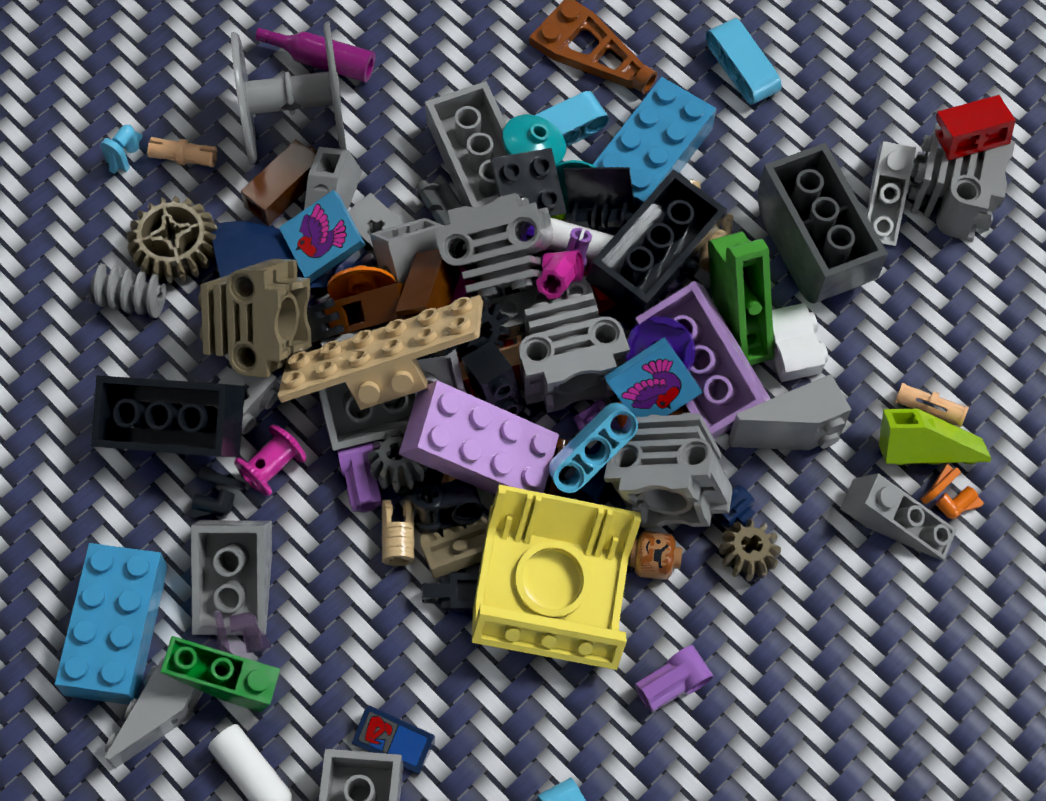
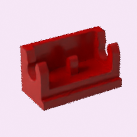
(974, 127)

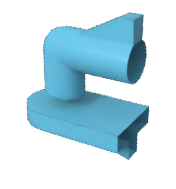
(113, 149)

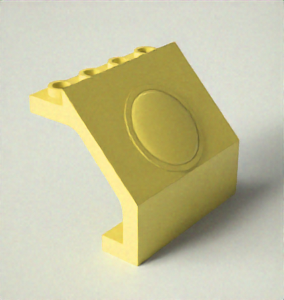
(554, 577)

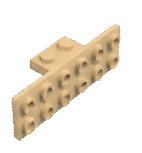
(383, 361)

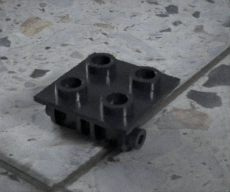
(530, 176)
(599, 196)

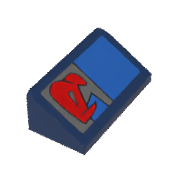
(390, 735)

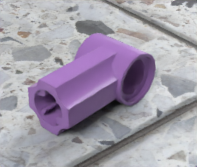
(361, 487)
(682, 674)

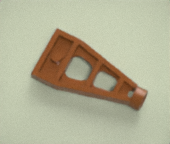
(566, 23)

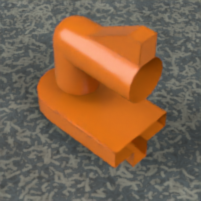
(952, 508)

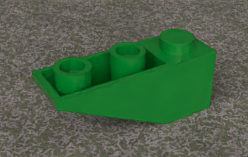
(221, 674)

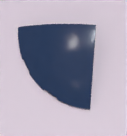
(248, 243)

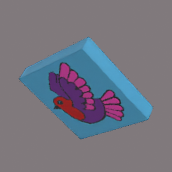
(322, 236)
(654, 382)

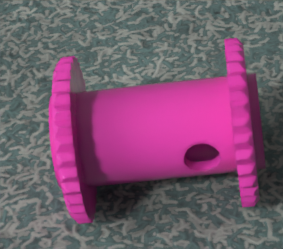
(270, 460)

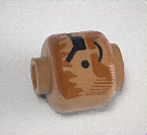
(655, 555)

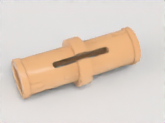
(182, 152)
(955, 412)

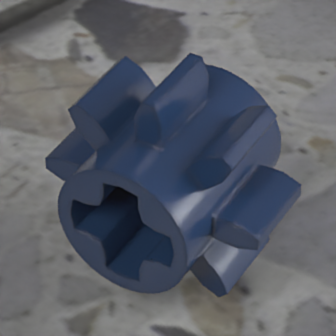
(740, 508)

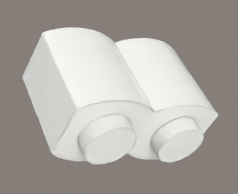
(796, 344)

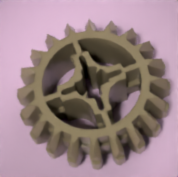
(152, 236)

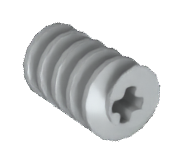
(126, 292)

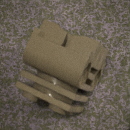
(256, 316)

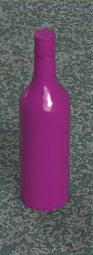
(311, 51)

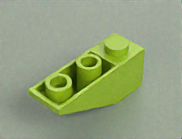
(923, 438)

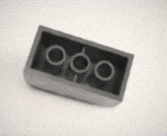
(818, 224)

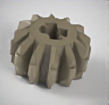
(759, 559)

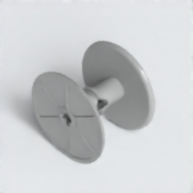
(285, 93)

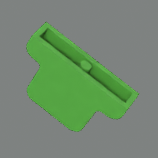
(743, 292)

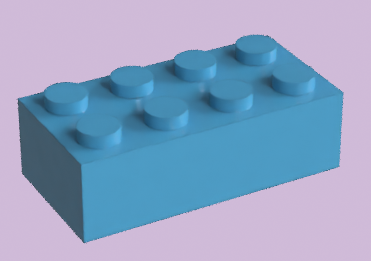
(659, 137)
(112, 624)

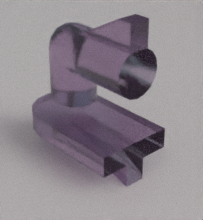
(247, 622)

